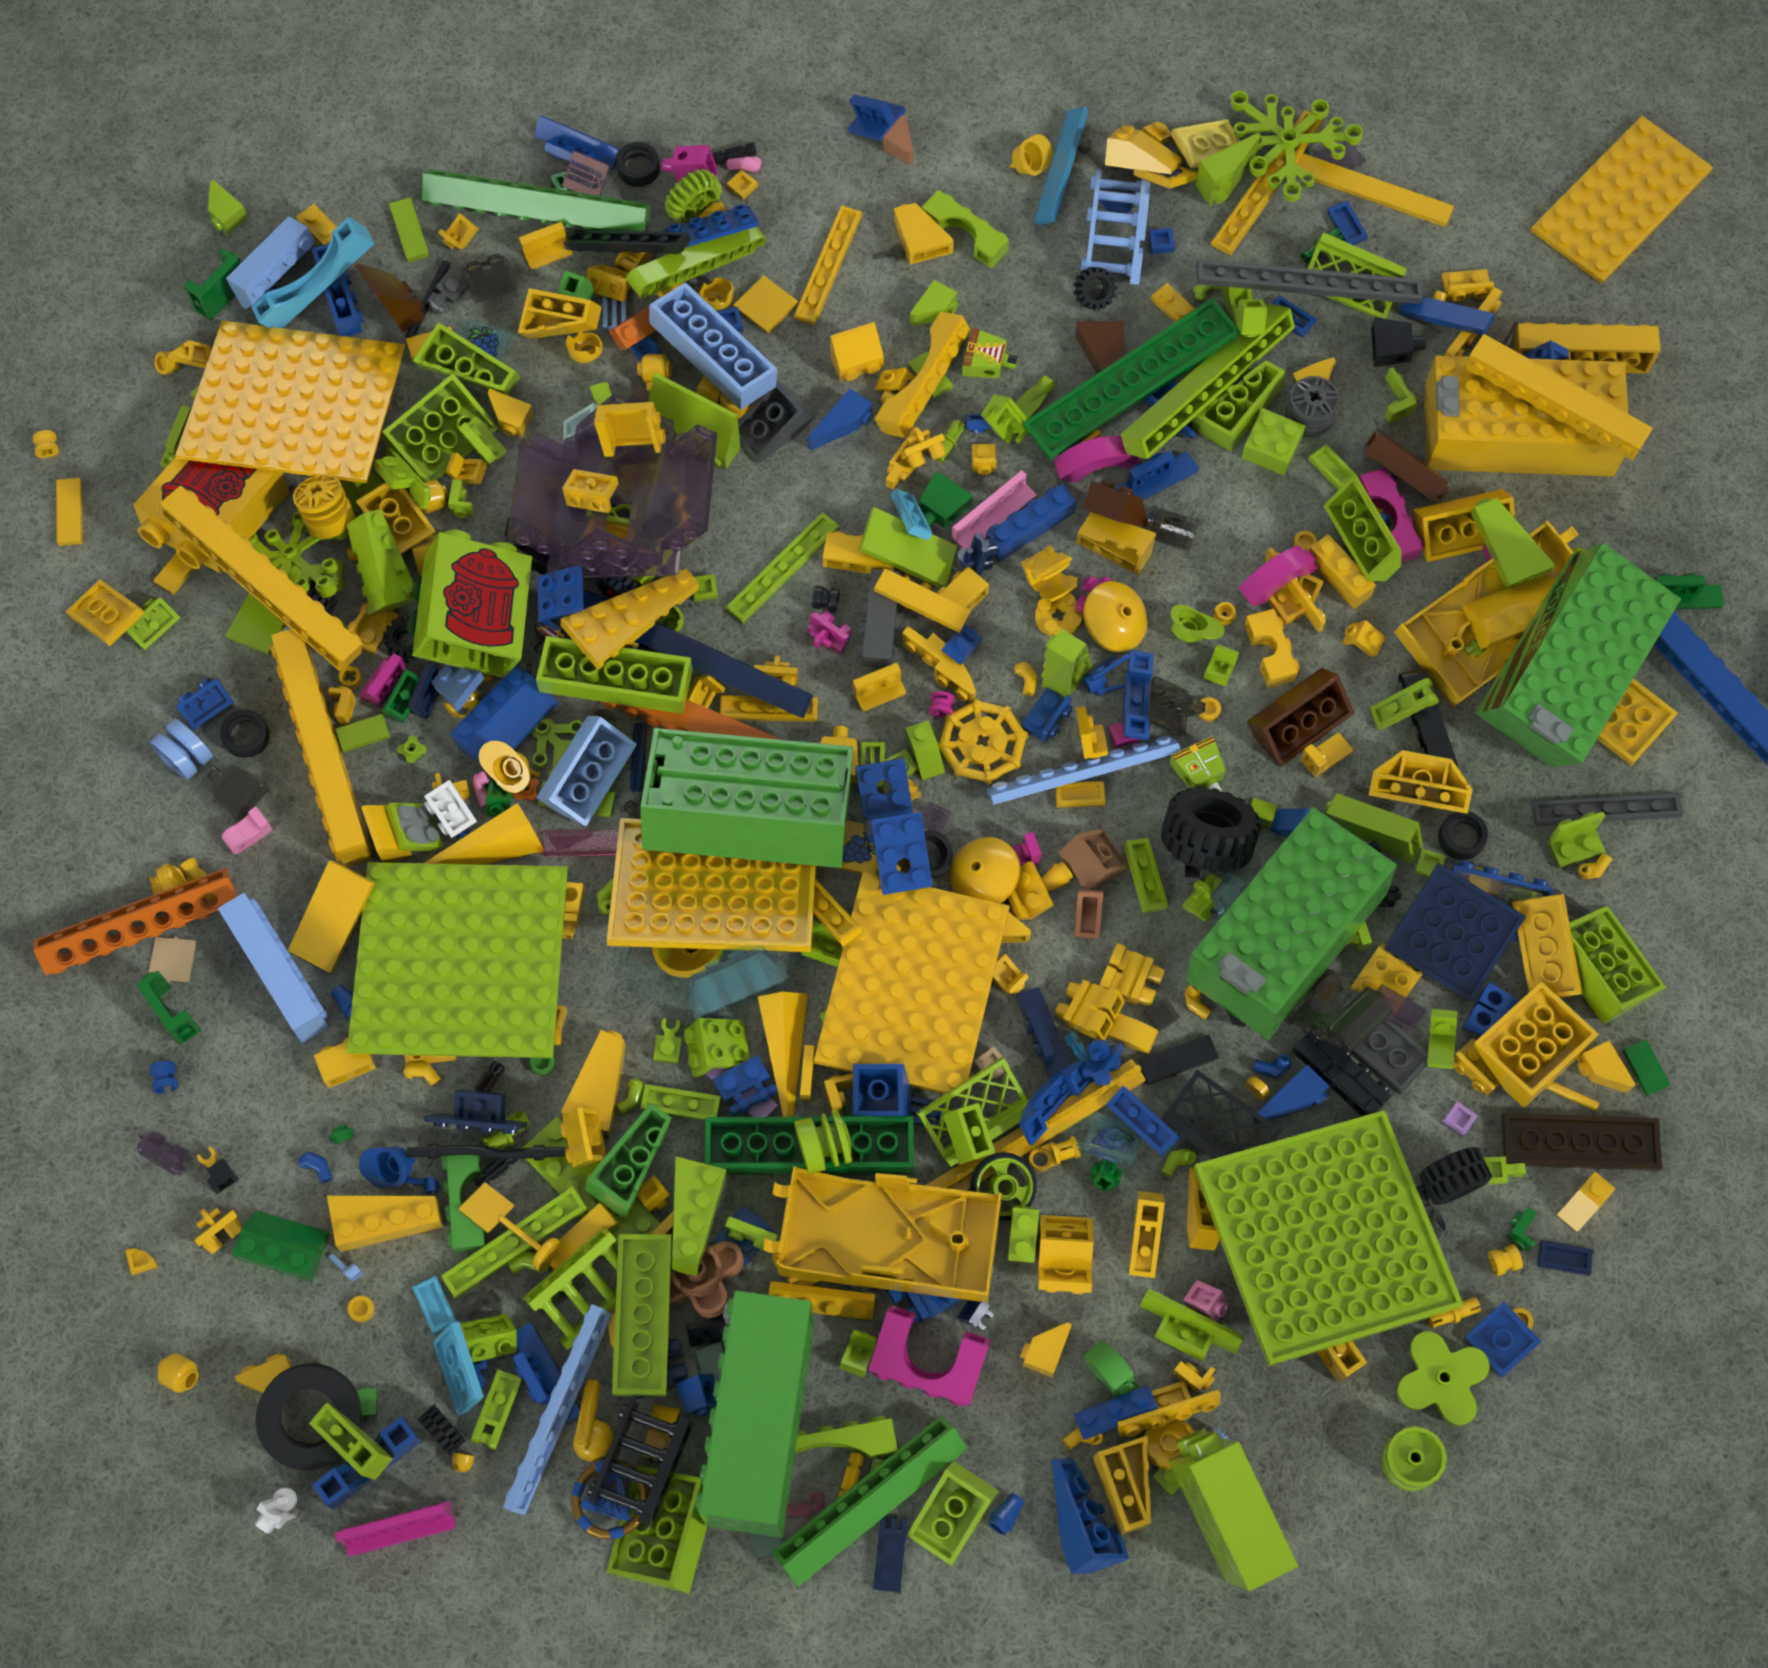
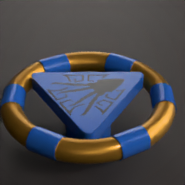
(605, 1507)

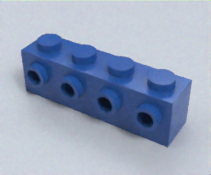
(341, 300)
(1032, 521)

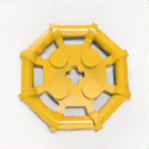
(979, 754)

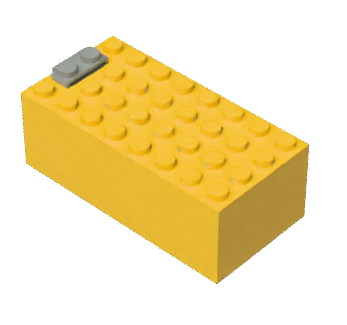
(1490, 430)

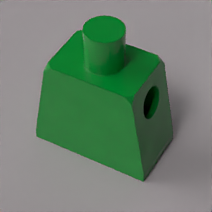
(944, 501)

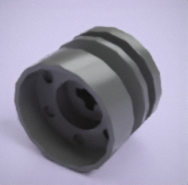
(1313, 404)

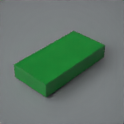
(1646, 1067)

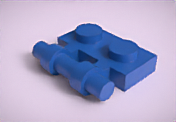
(742, 1079)

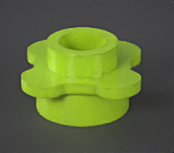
(412, 756)

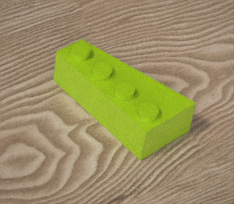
(1236, 411)
(695, 1205)

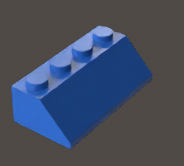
(504, 714)

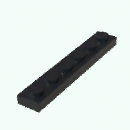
(627, 241)

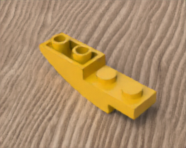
(946, 670)

